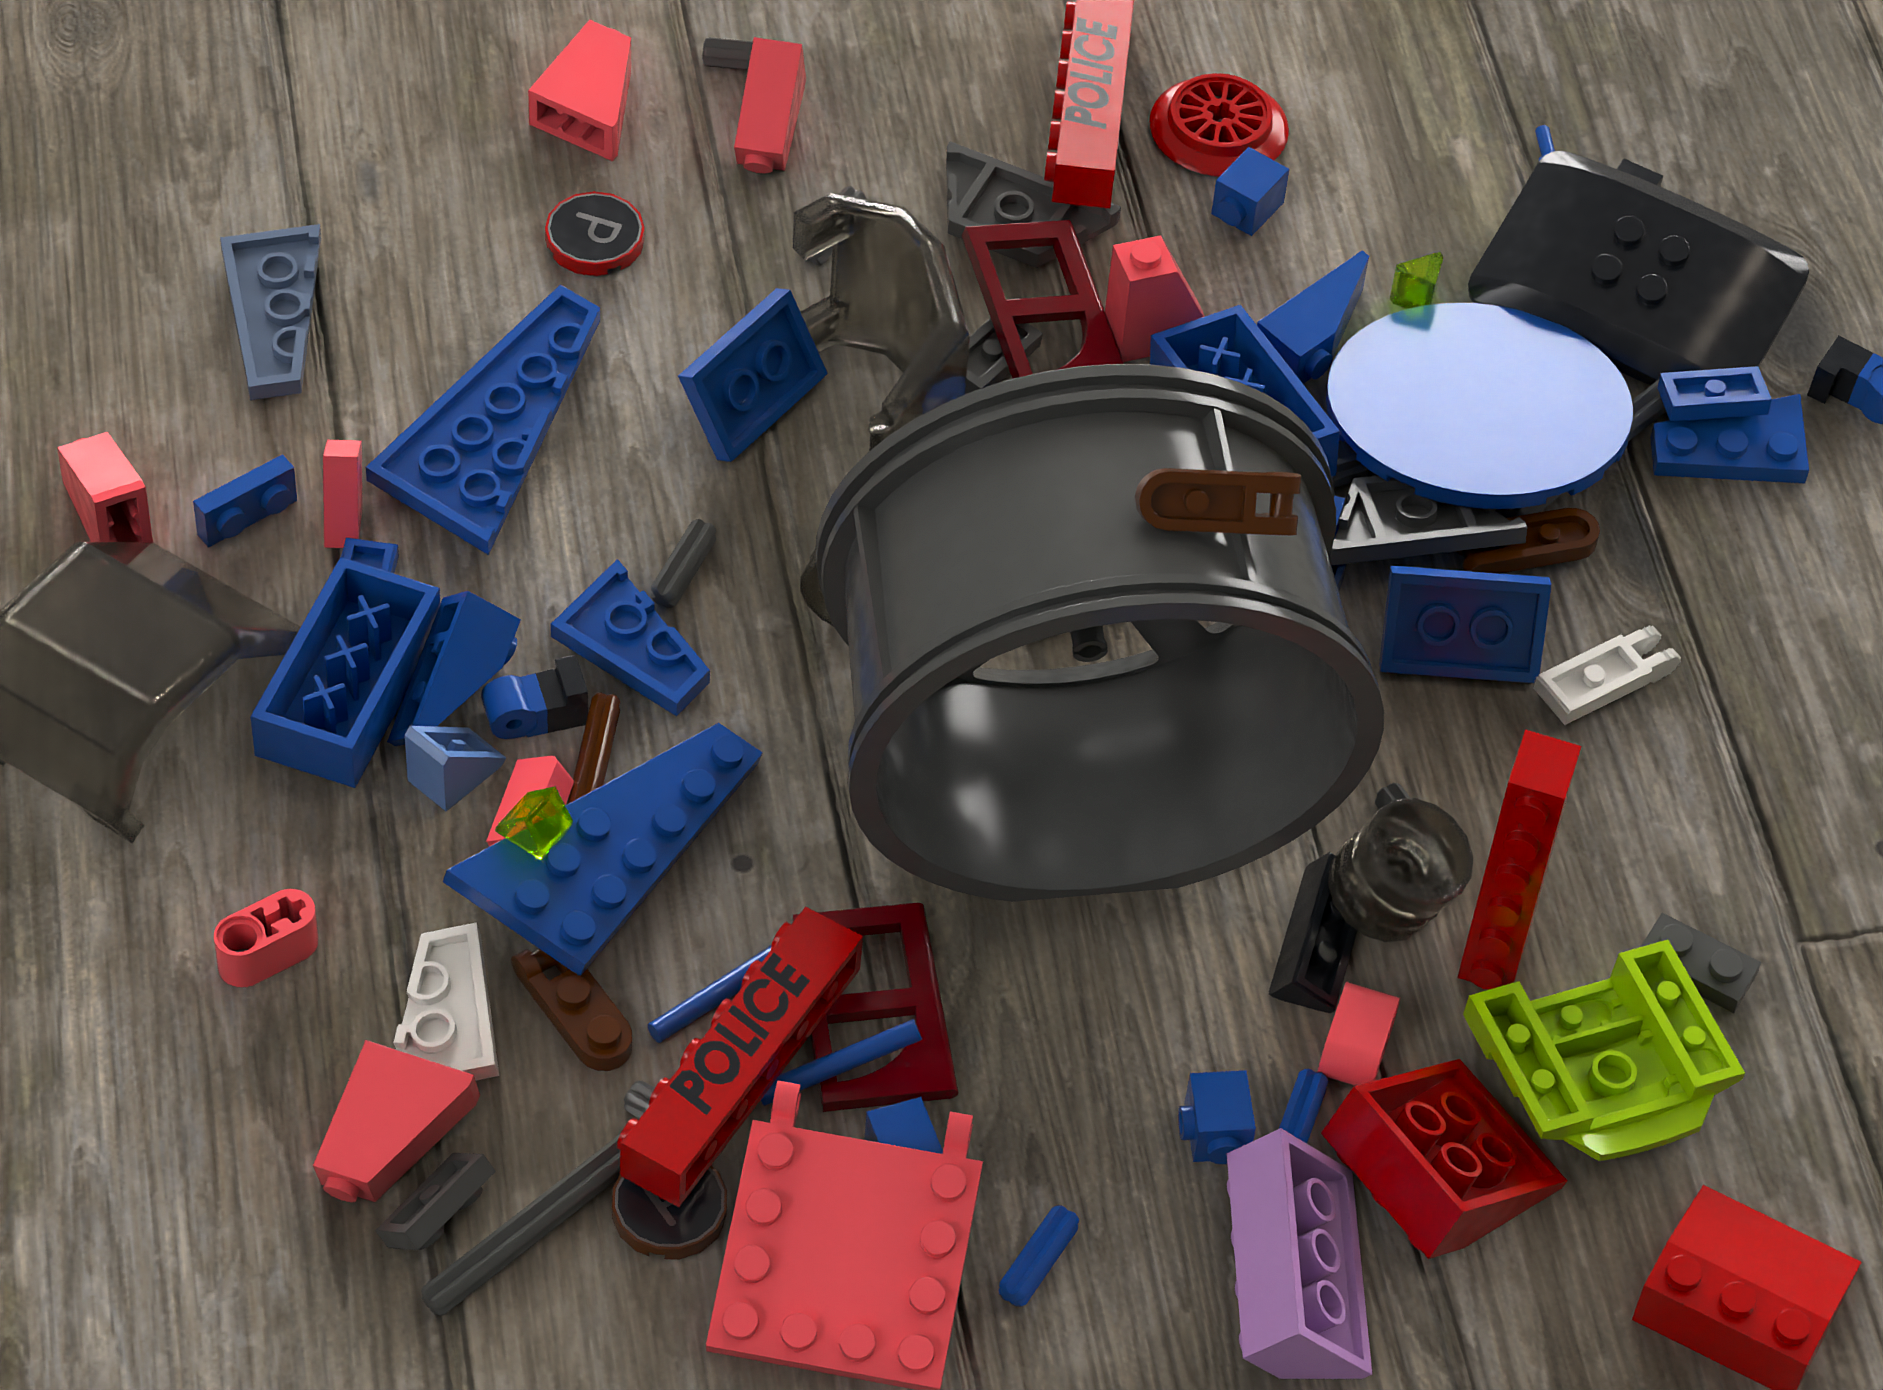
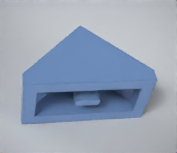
(448, 762)

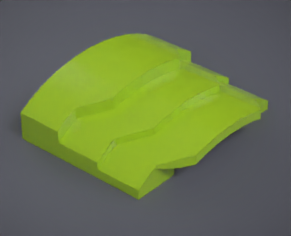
(1612, 1059)

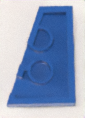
(1735, 447)
(630, 641)

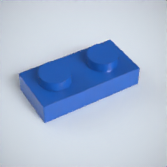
(1714, 393)
(245, 501)

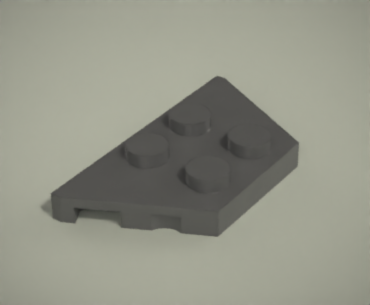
(996, 192)
(1393, 522)

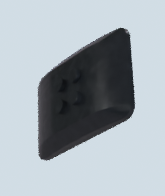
(1638, 271)

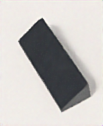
(1314, 945)

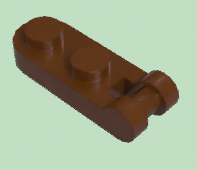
(1218, 501)
(1550, 540)
(577, 1010)

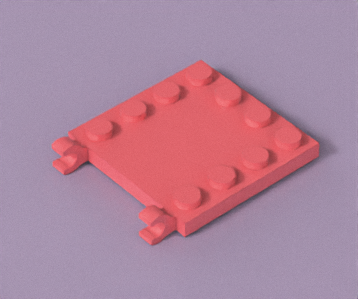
(846, 1251)

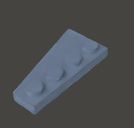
(272, 303)

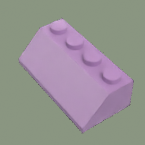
(1297, 1261)

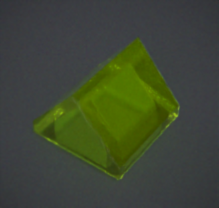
(1416, 281)
(536, 821)

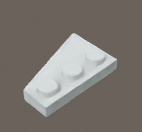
(450, 1004)

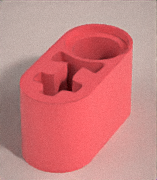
(275, 932)
(1358, 1035)

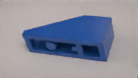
(1313, 322)
(460, 655)

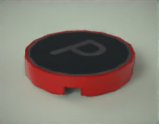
(594, 233)

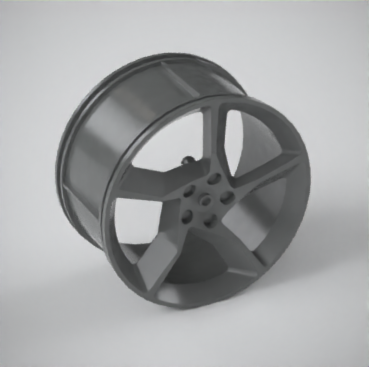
(1024, 525)

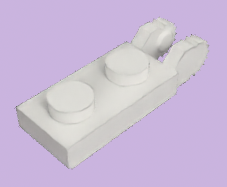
(1604, 674)

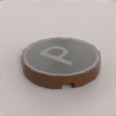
(669, 1230)

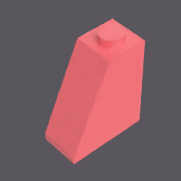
(585, 91)
(770, 105)
(1146, 295)
(105, 490)
(389, 1120)

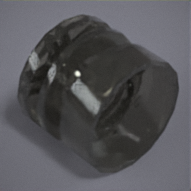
(1400, 870)

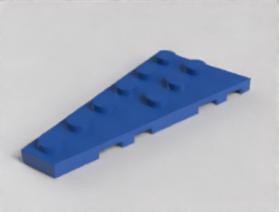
(481, 436)
(614, 851)

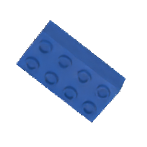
(1238, 350)
(345, 673)

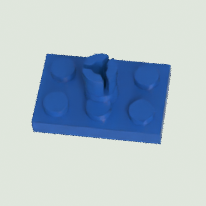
(753, 374)
(1464, 624)

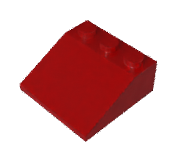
(1440, 1155)
(1745, 1290)

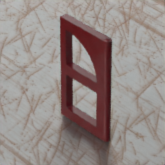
(1083, 303)
(920, 1068)

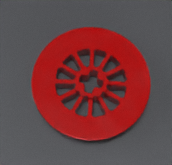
(1188, 126)

